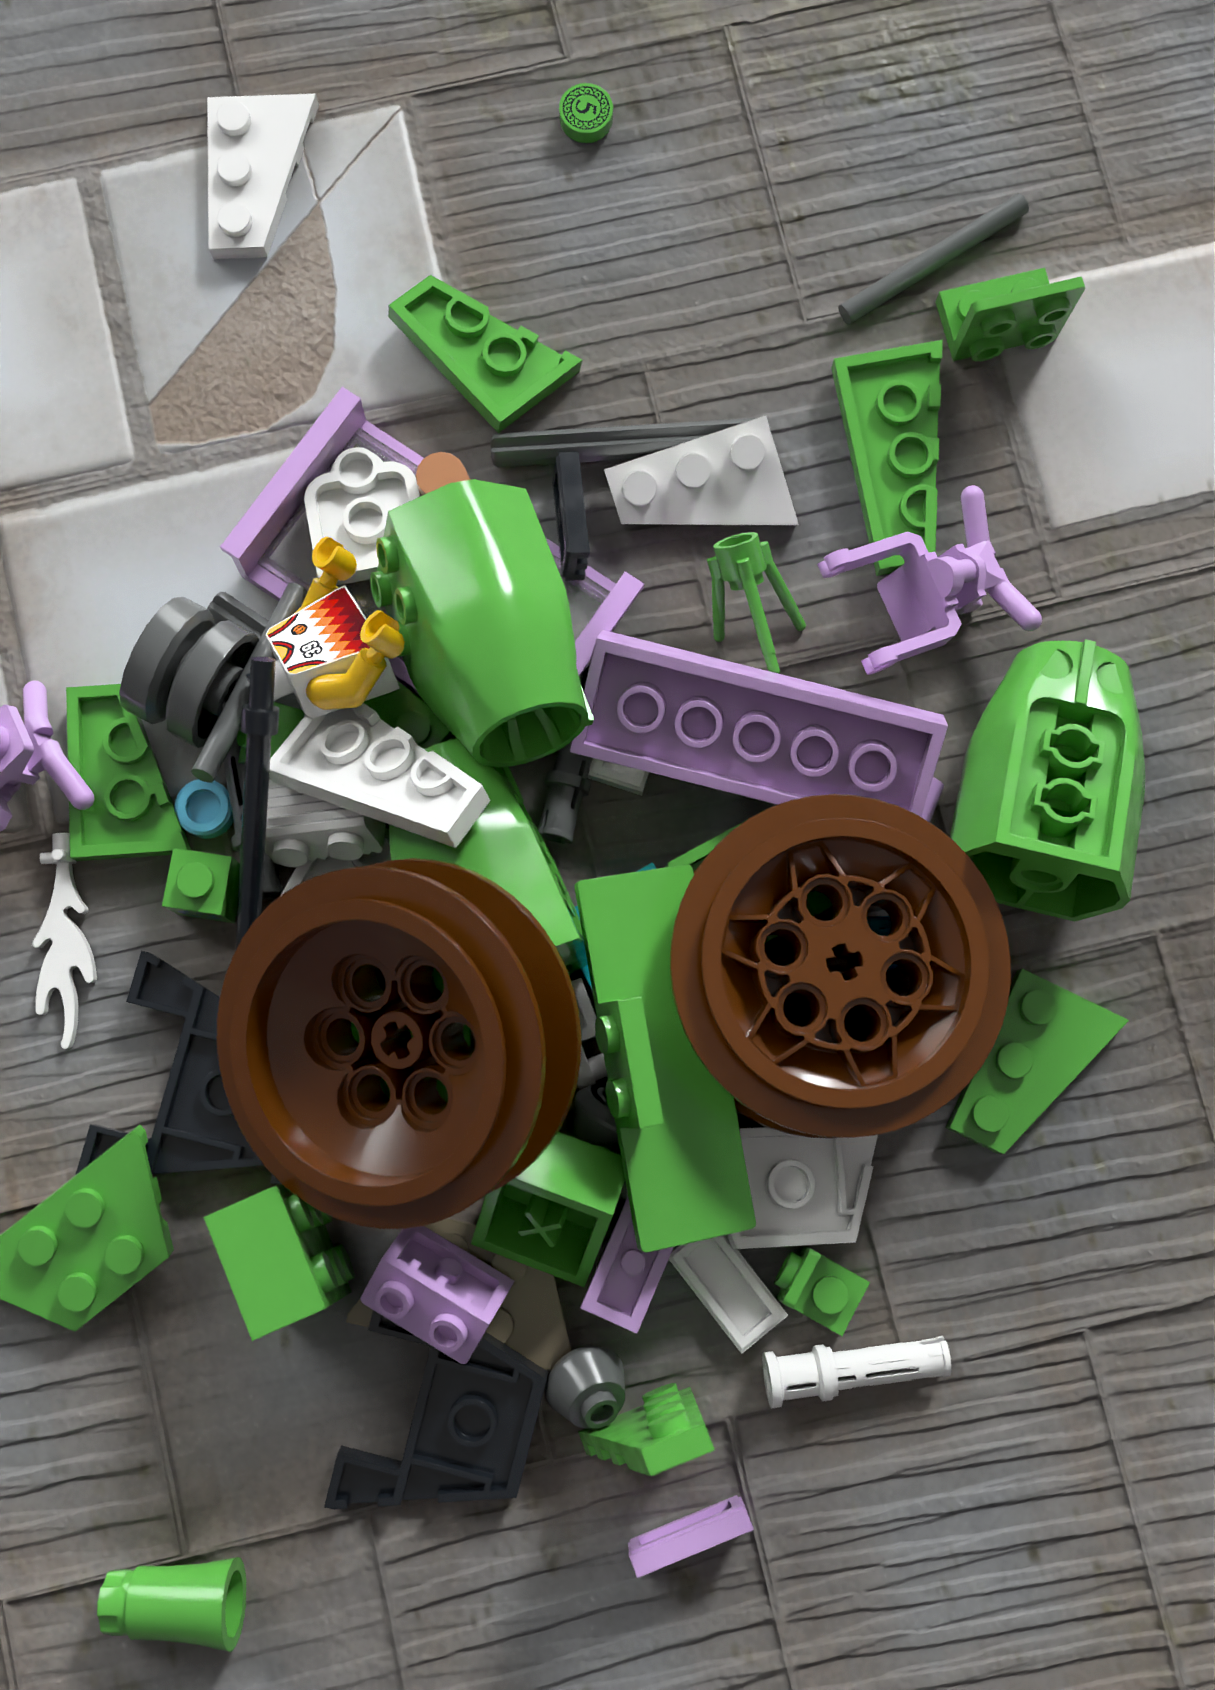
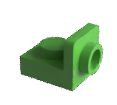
(820, 1289)

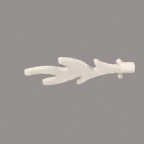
(69, 944)

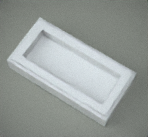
(728, 1289)

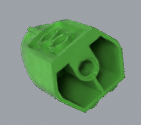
(483, 620)
(1056, 783)
(505, 850)

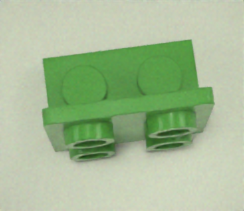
(1006, 313)

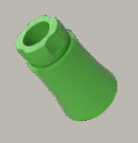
(176, 1603)

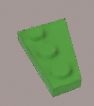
(486, 360)
(116, 761)
(1037, 1054)

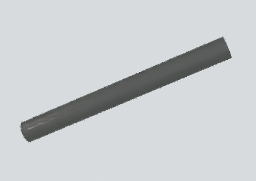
(933, 258)
(229, 721)

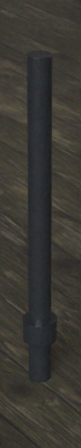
(259, 722)

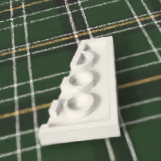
(379, 773)

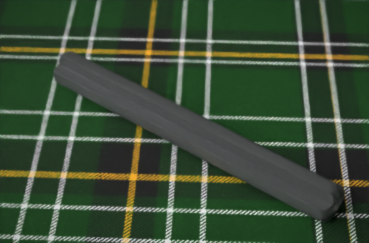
(598, 442)

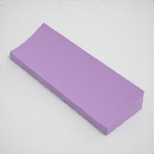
(752, 728)

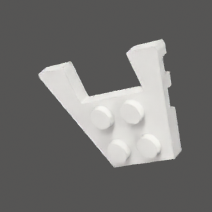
(804, 1188)

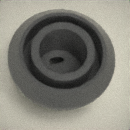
(593, 1118)
(587, 1387)

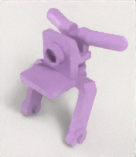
(934, 590)
(30, 750)

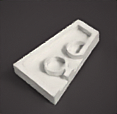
(250, 165)
(707, 481)

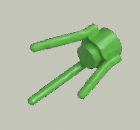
(741, 563)

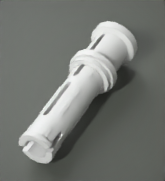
(827, 1372)

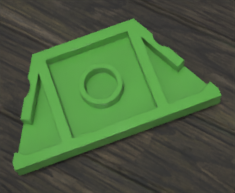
(87, 1238)

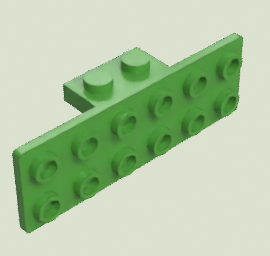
(669, 1112)

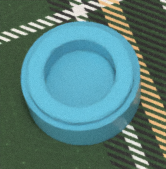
(204, 809)

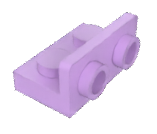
(436, 1291)

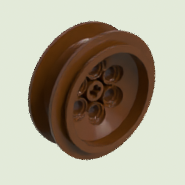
(941, 933)
(316, 1095)

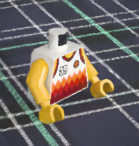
(329, 647)

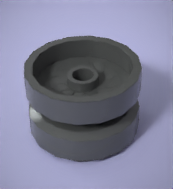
(185, 669)

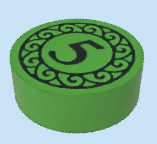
(586, 113)

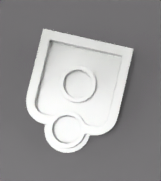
(354, 504)

